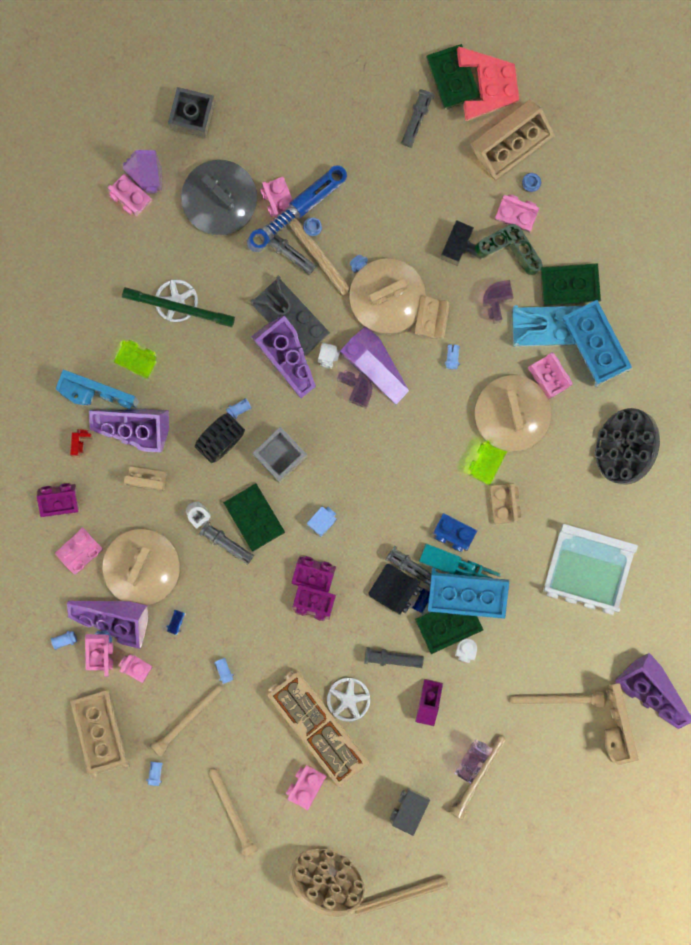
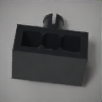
(459, 244)

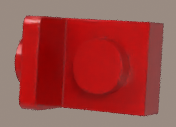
(77, 445)

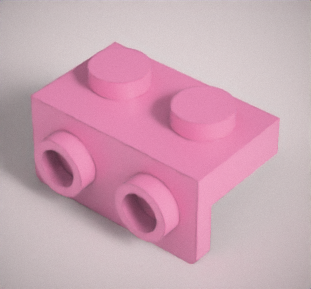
(550, 375)
(78, 551)
(97, 653)

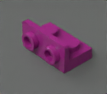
(57, 500)
(313, 574)
(313, 602)

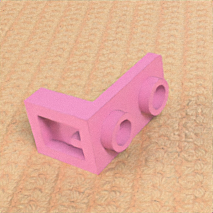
(135, 667)

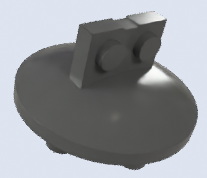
(219, 197)
(627, 446)

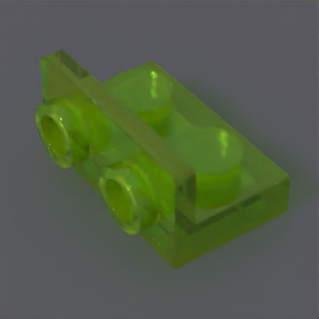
(136, 359)
(487, 463)

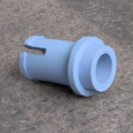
(452, 357)
(238, 408)
(63, 640)
(224, 671)
(154, 774)

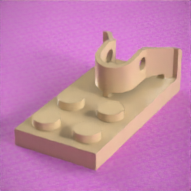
(98, 733)
(624, 748)

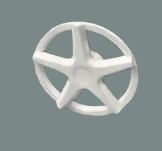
(175, 296)
(348, 699)

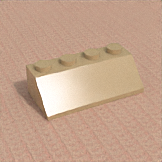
(513, 139)

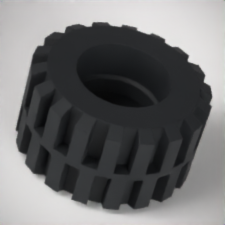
(219, 438)

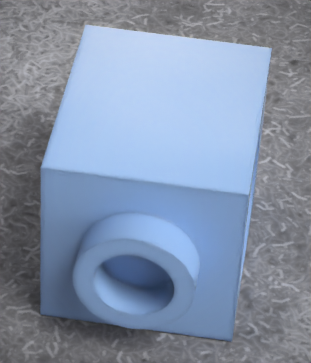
(322, 520)

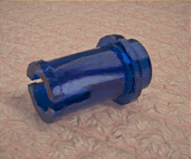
(422, 600)
(176, 622)

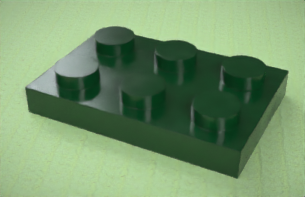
(453, 82)
(570, 284)
(254, 517)
(446, 629)

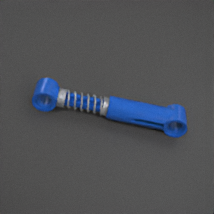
(298, 207)

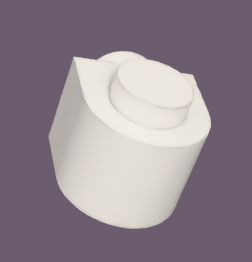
(327, 355)
(197, 514)
(466, 650)

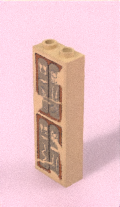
(317, 728)

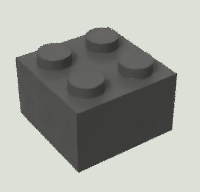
(191, 112)
(410, 811)

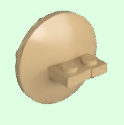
(386, 296)
(512, 413)
(141, 567)
(326, 884)

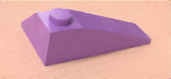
(145, 170)
(370, 356)
(651, 685)

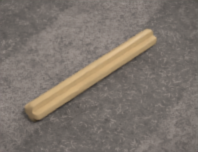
(319, 257)
(402, 895)

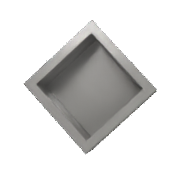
(279, 454)

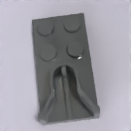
(280, 301)

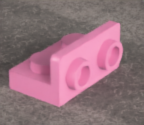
(129, 195)
(277, 195)
(517, 212)
(306, 787)

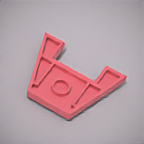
(496, 83)

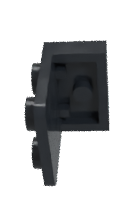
(394, 589)

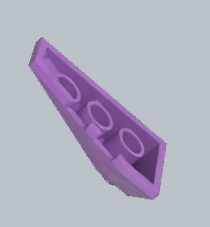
(282, 348)
(138, 427)
(121, 619)

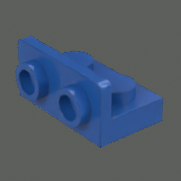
(454, 532)

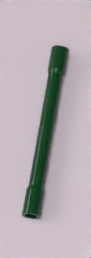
(138, 296)

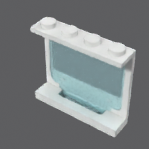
(589, 569)

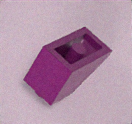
(429, 702)

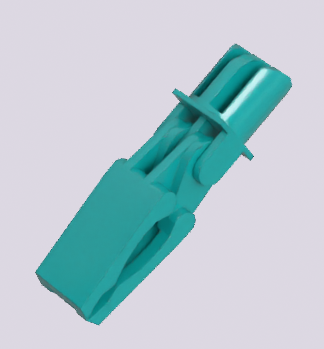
(450, 562)

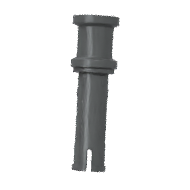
(420, 109)
(282, 246)
(218, 538)
(404, 562)
(383, 657)

